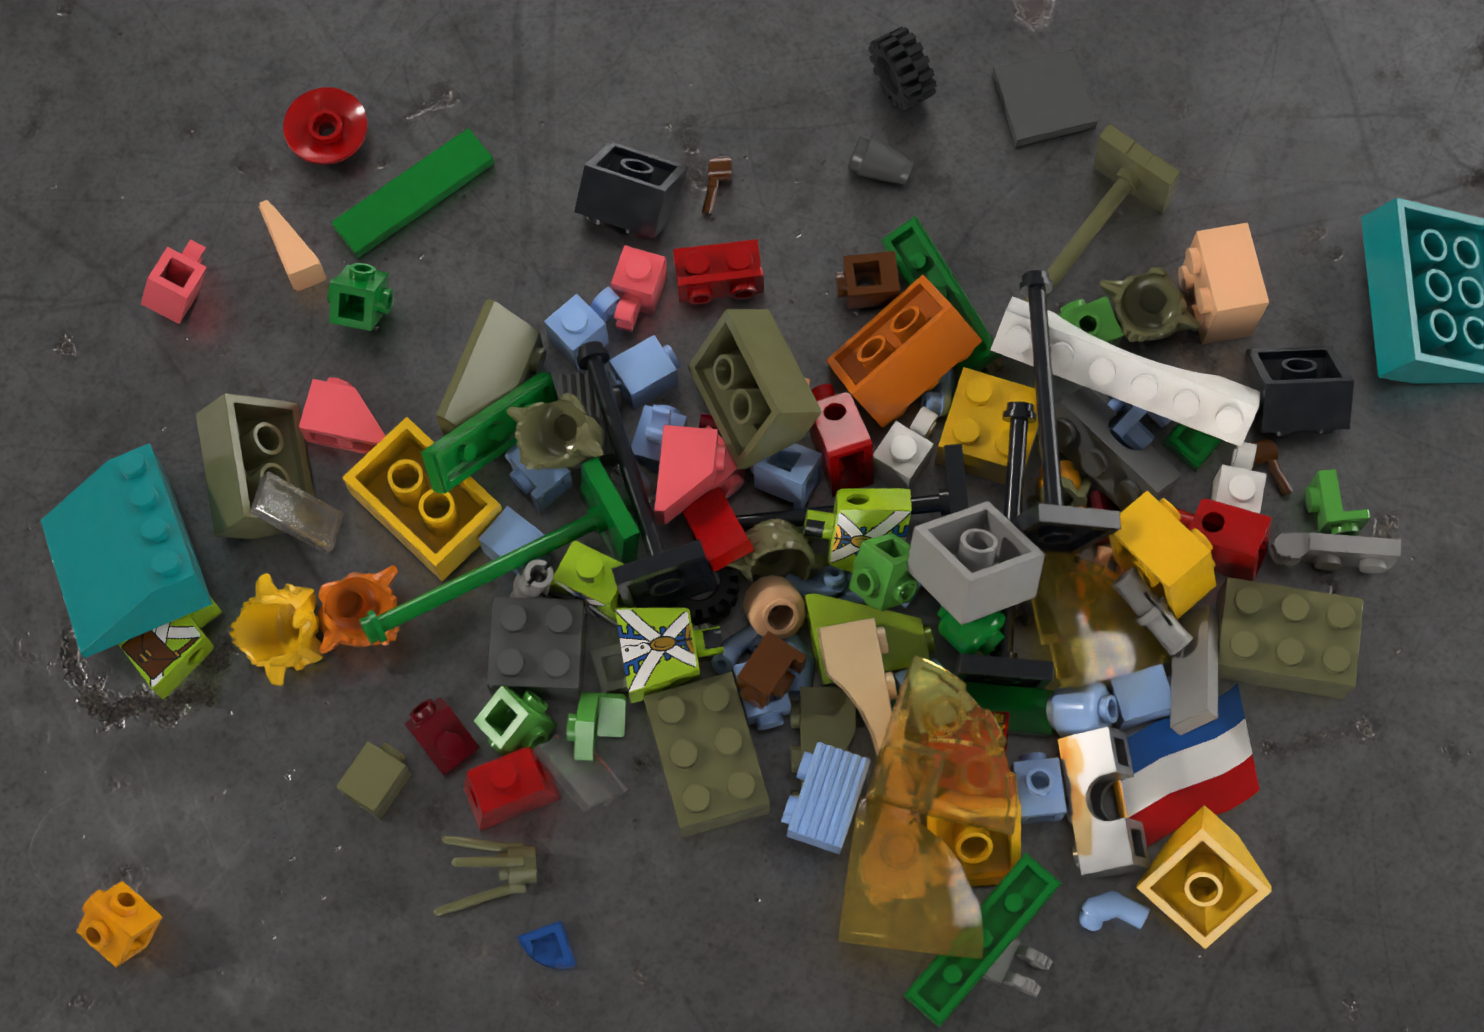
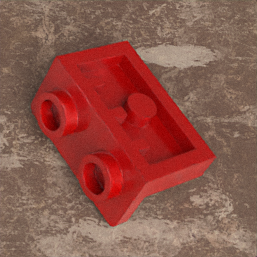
(718, 271)

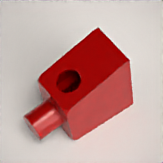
(842, 441)
(1235, 534)
(509, 788)

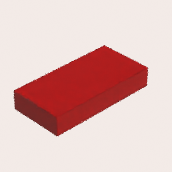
(717, 529)

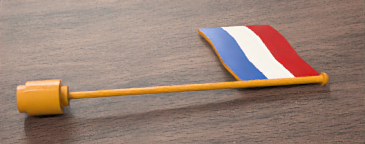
(1185, 771)

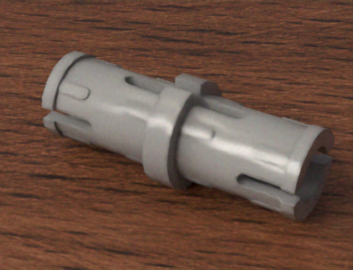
(533, 582)
(1152, 611)

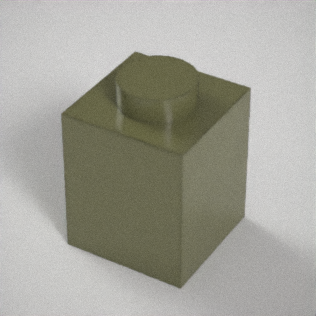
(375, 778)

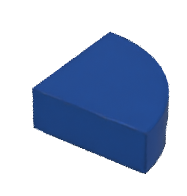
(549, 946)

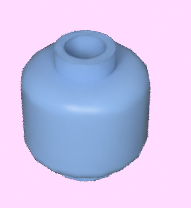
(1081, 709)

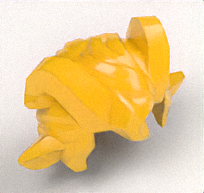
(278, 628)

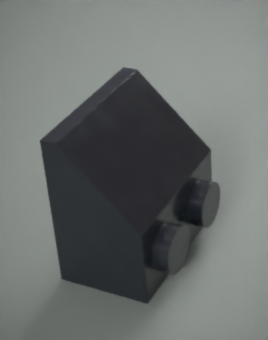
(629, 190)
(1300, 389)

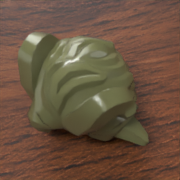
(1149, 306)
(557, 434)
(778, 550)

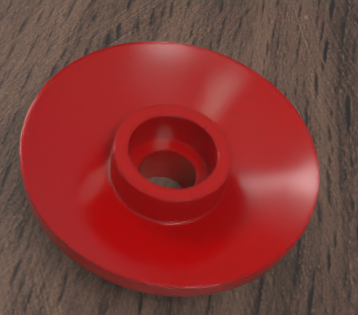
(323, 110)

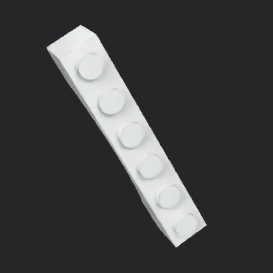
(1181, 395)

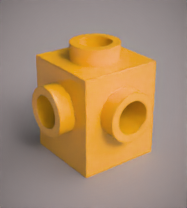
(118, 923)

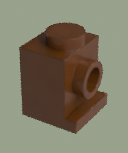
(872, 268)
(769, 671)

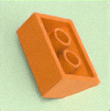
(903, 351)

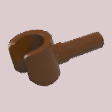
(718, 170)
(1268, 454)

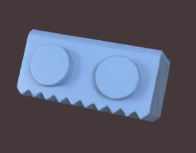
(826, 798)

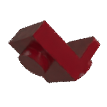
(440, 734)

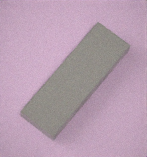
(1195, 673)

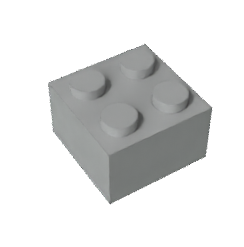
(975, 562)

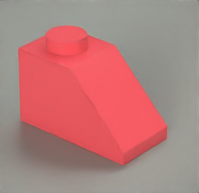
(339, 417)
(686, 468)

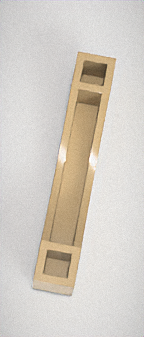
(855, 664)

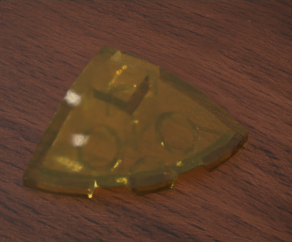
(1090, 623)
(944, 754)
(906, 888)

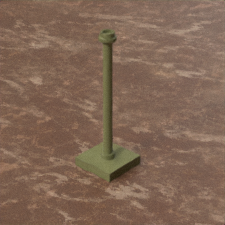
(1133, 171)

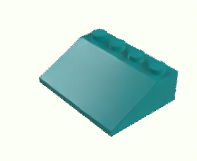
(1426, 292)
(123, 553)

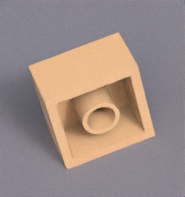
(1224, 283)

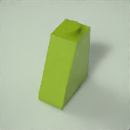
(904, 632)

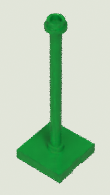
(605, 516)

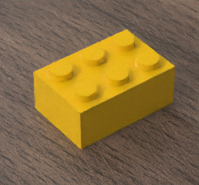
(399, 494)

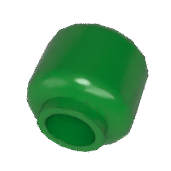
(973, 636)

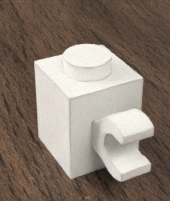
(905, 451)
(1238, 483)

